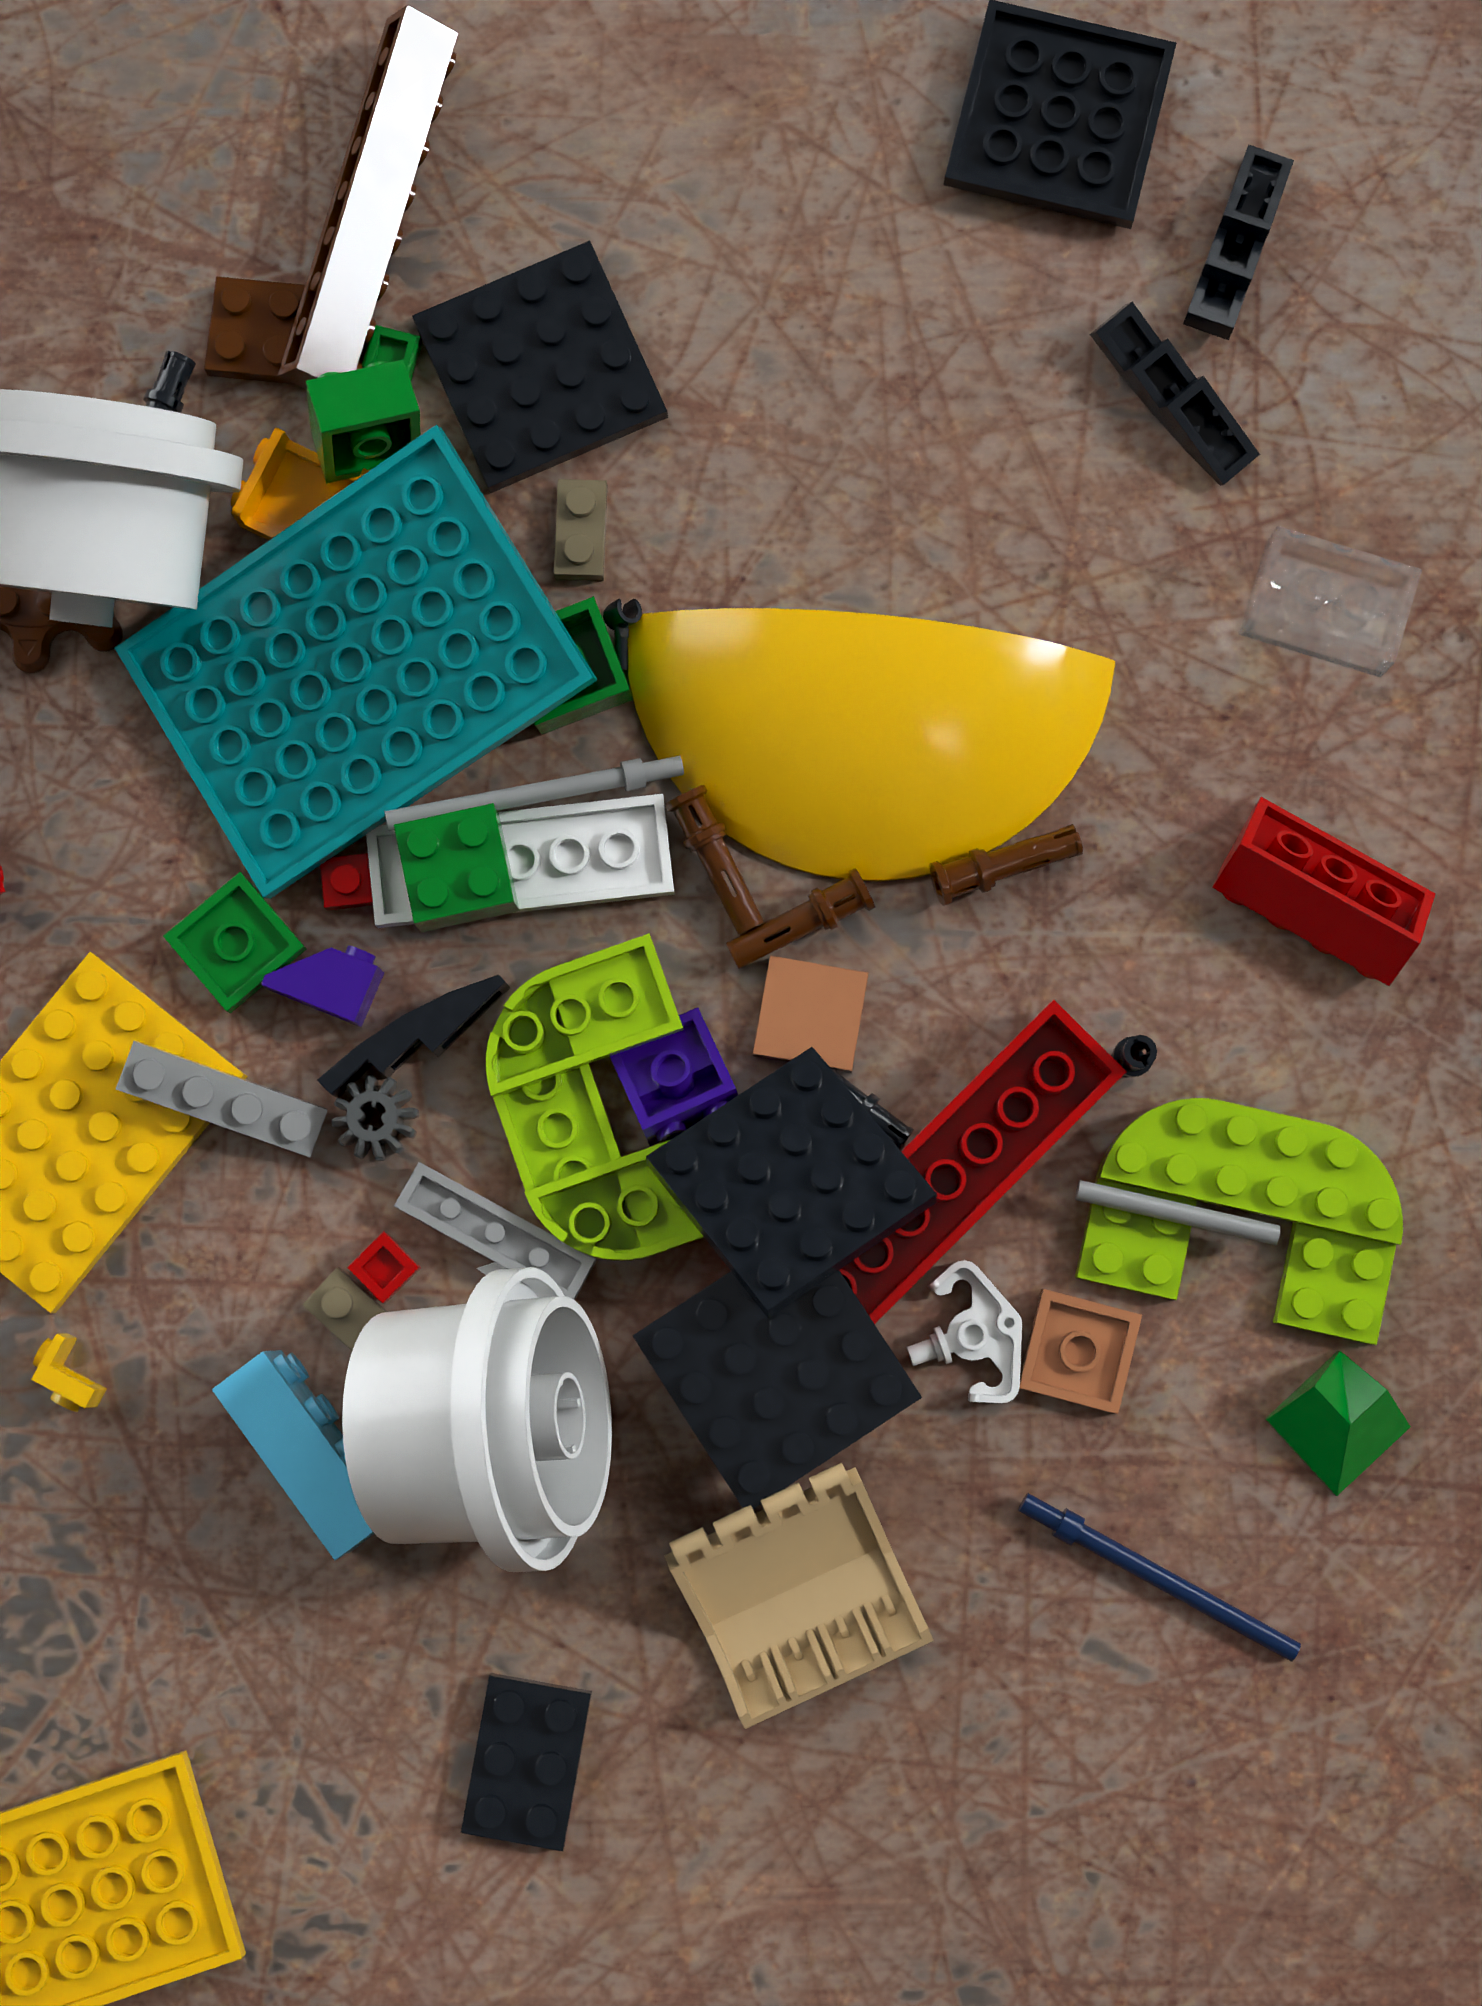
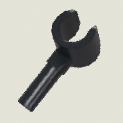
(619, 621)

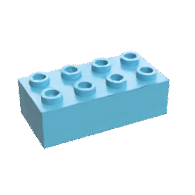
(297, 1444)

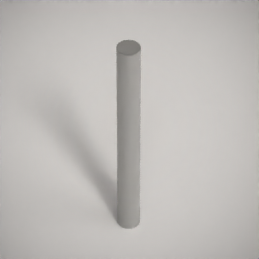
(1177, 1212)

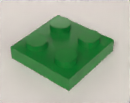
(234, 942)

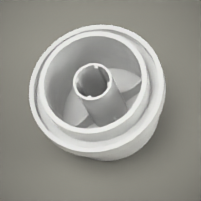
(105, 502)
(481, 1422)

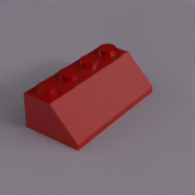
(1325, 892)

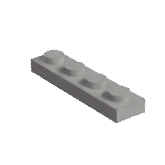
(221, 1098)
(491, 1229)

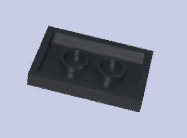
(526, 1762)

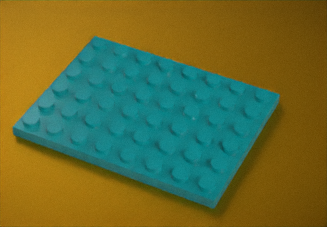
(355, 662)

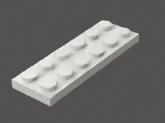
(555, 857)

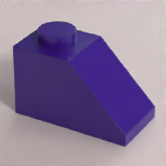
(331, 983)

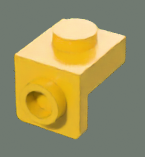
(68, 1387)

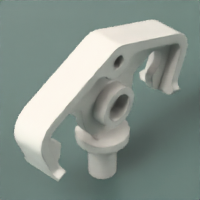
(984, 1330)

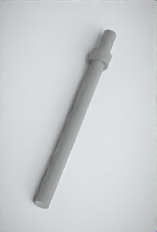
(630, 775)

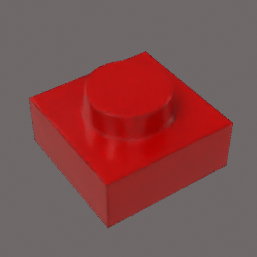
(346, 882)
(384, 1267)

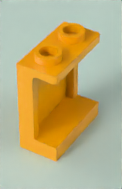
(282, 486)

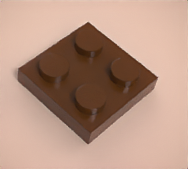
(250, 328)

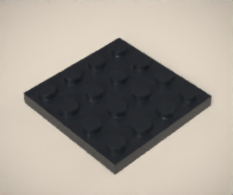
(1060, 114)
(540, 366)
(791, 1181)
(779, 1389)

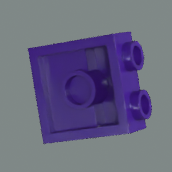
(675, 1079)

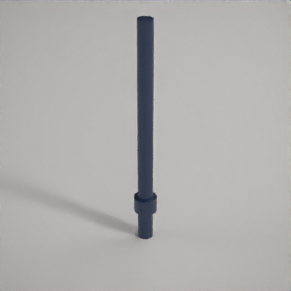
(1071, 1528)

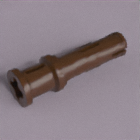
(715, 856)
(983, 869)
(803, 919)

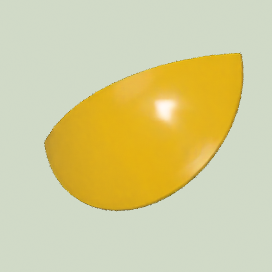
(864, 731)

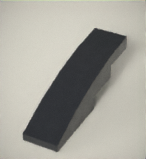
(1238, 242)
(1174, 395)
(432, 1024)

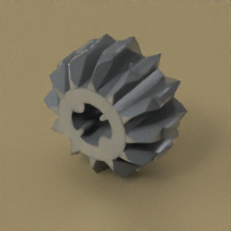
(358, 1117)

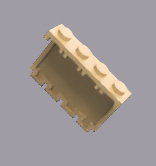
(798, 1594)

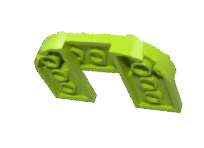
(554, 1109)
(1265, 1165)

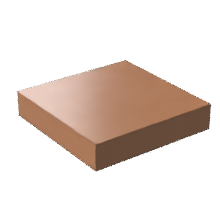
(810, 1008)
(1079, 1351)

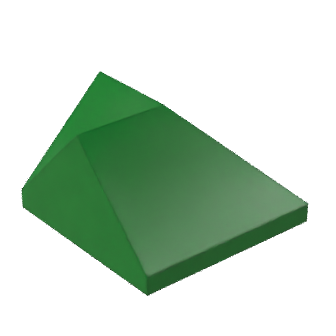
(1339, 1421)

